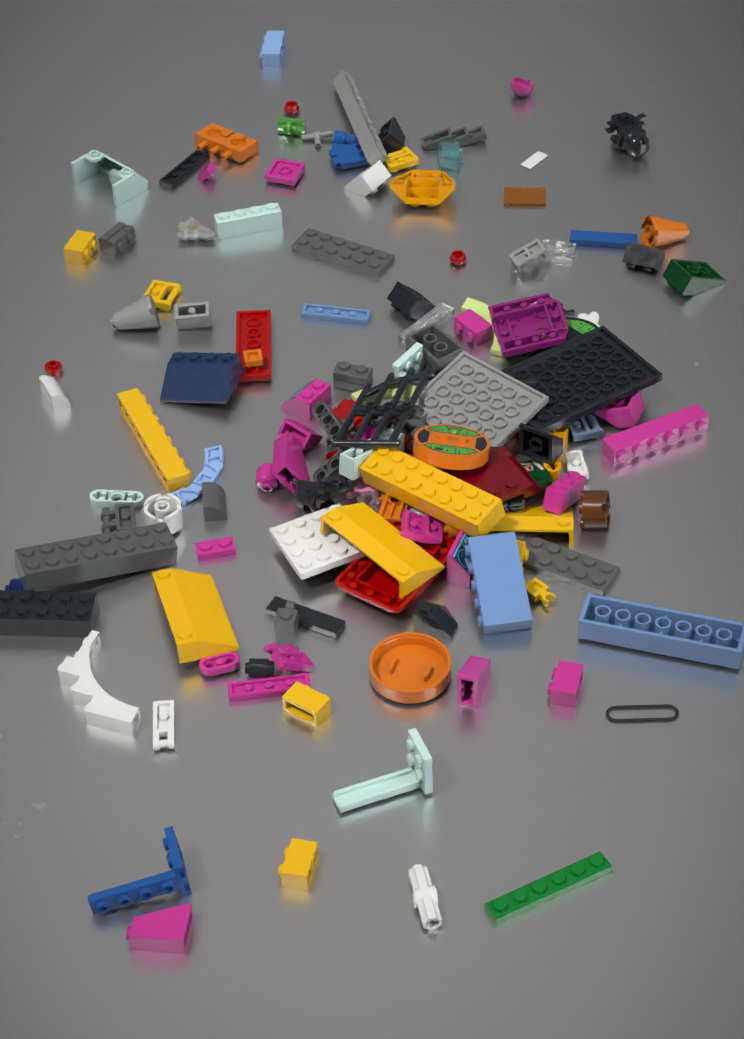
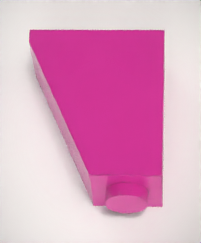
(472, 680)
(162, 930)

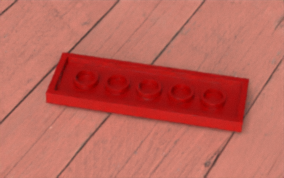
(253, 333)

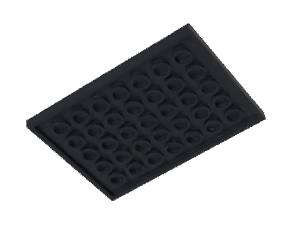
(584, 376)

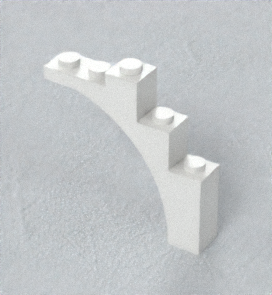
(100, 707)

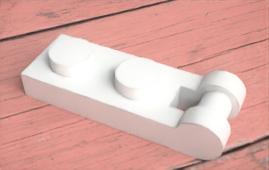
(163, 724)

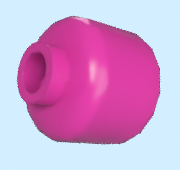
(265, 479)

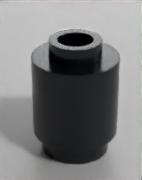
(259, 668)

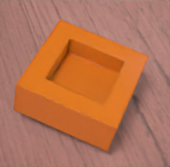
(253, 358)

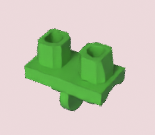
(291, 126)

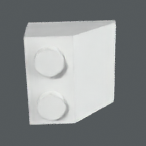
(369, 180)

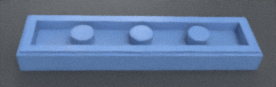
(336, 314)

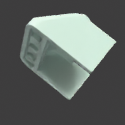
(129, 181)

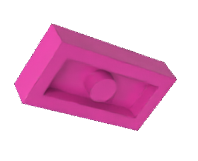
(215, 548)

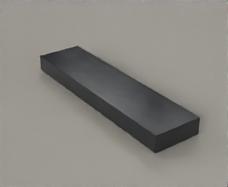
(184, 169)
(310, 618)

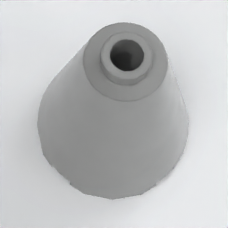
(137, 315)

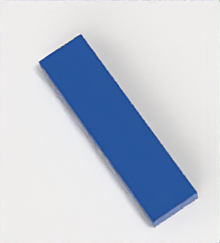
(602, 239)

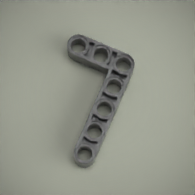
(331, 424)

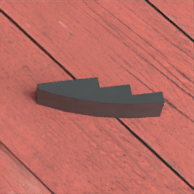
(460, 135)

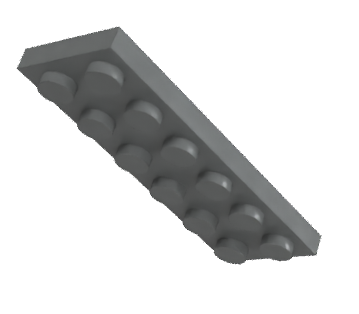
(343, 252)
(568, 565)

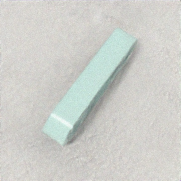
(131, 496)

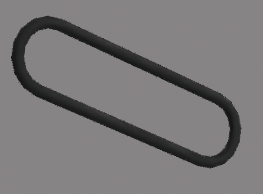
(642, 719)

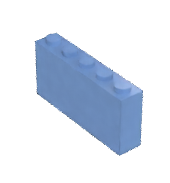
(498, 583)

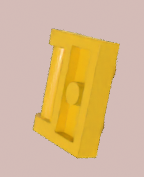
(400, 160)
(159, 289)

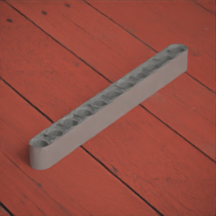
(359, 118)

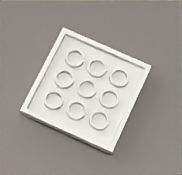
(310, 550)

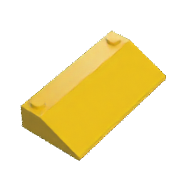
(536, 519)
(382, 544)
(194, 614)

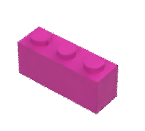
(564, 492)

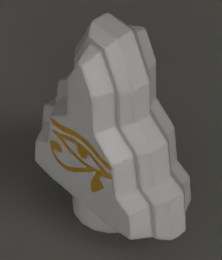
(194, 231)

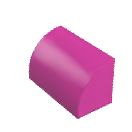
(308, 438)

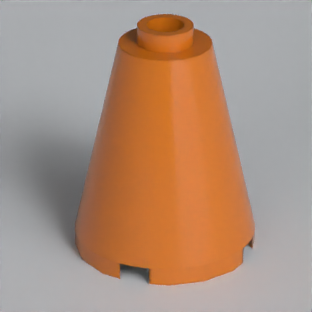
(662, 231)

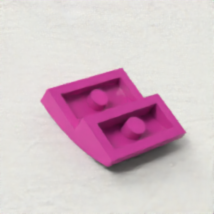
(421, 528)

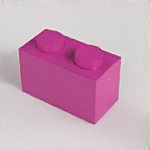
(472, 327)
(566, 684)

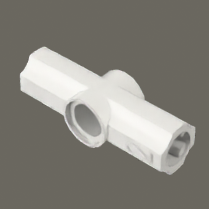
(425, 897)

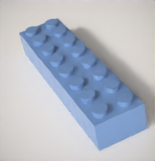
(662, 631)

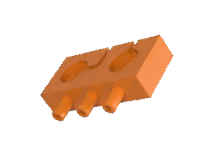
(225, 143)

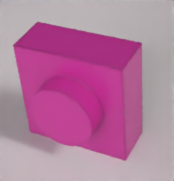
(206, 172)

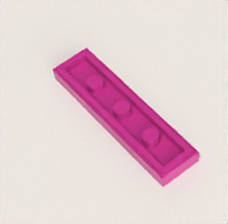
(264, 687)

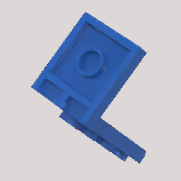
(149, 887)

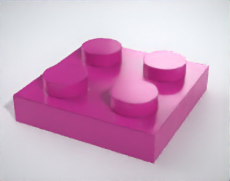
(284, 172)

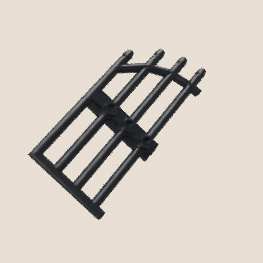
(389, 410)

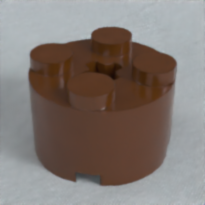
(595, 509)

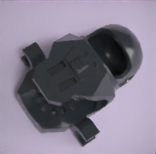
(630, 134)
(308, 492)

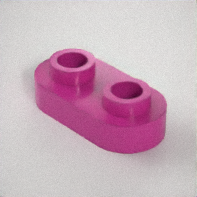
(219, 664)

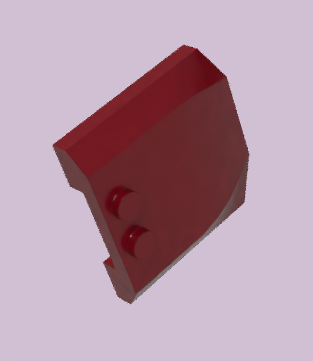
(499, 476)

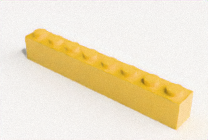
(154, 440)

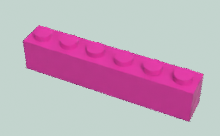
(655, 434)

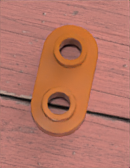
(450, 531)

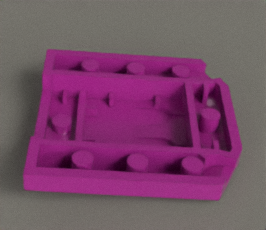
(528, 324)

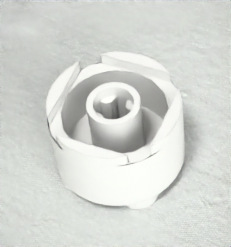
(164, 509)

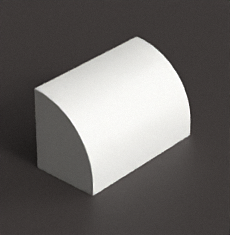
(53, 394)

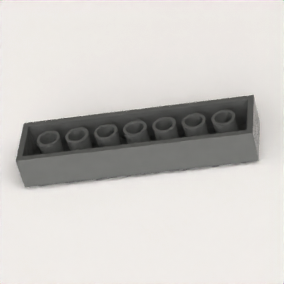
(95, 557)

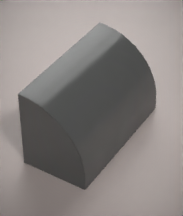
(214, 502)

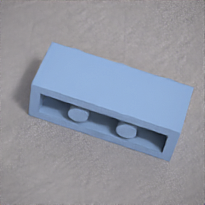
(272, 48)

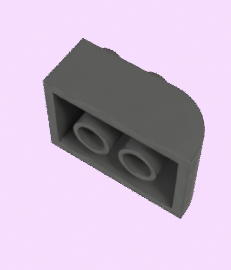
(438, 346)

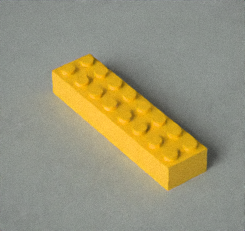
(432, 491)

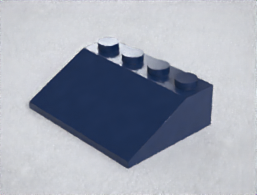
(201, 377)

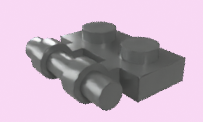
(124, 517)

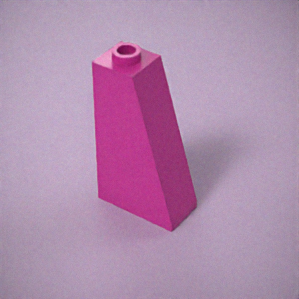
(289, 461)

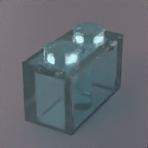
(449, 156)

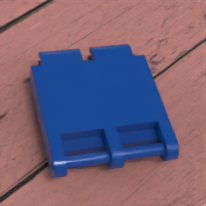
(348, 156)

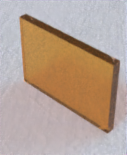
(525, 196)

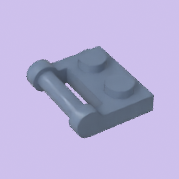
(580, 431)

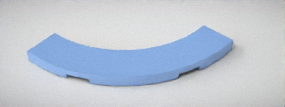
(211, 473)

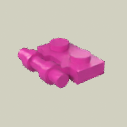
(288, 657)

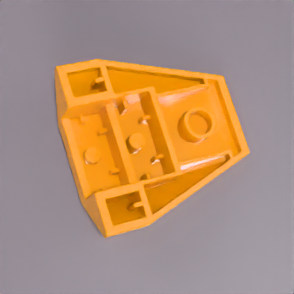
(423, 187)

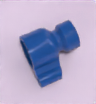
(341, 138)

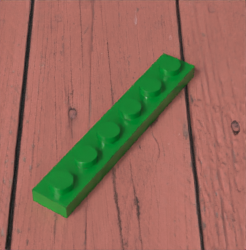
(547, 887)

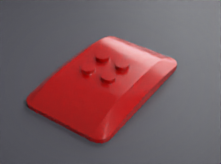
(376, 586)

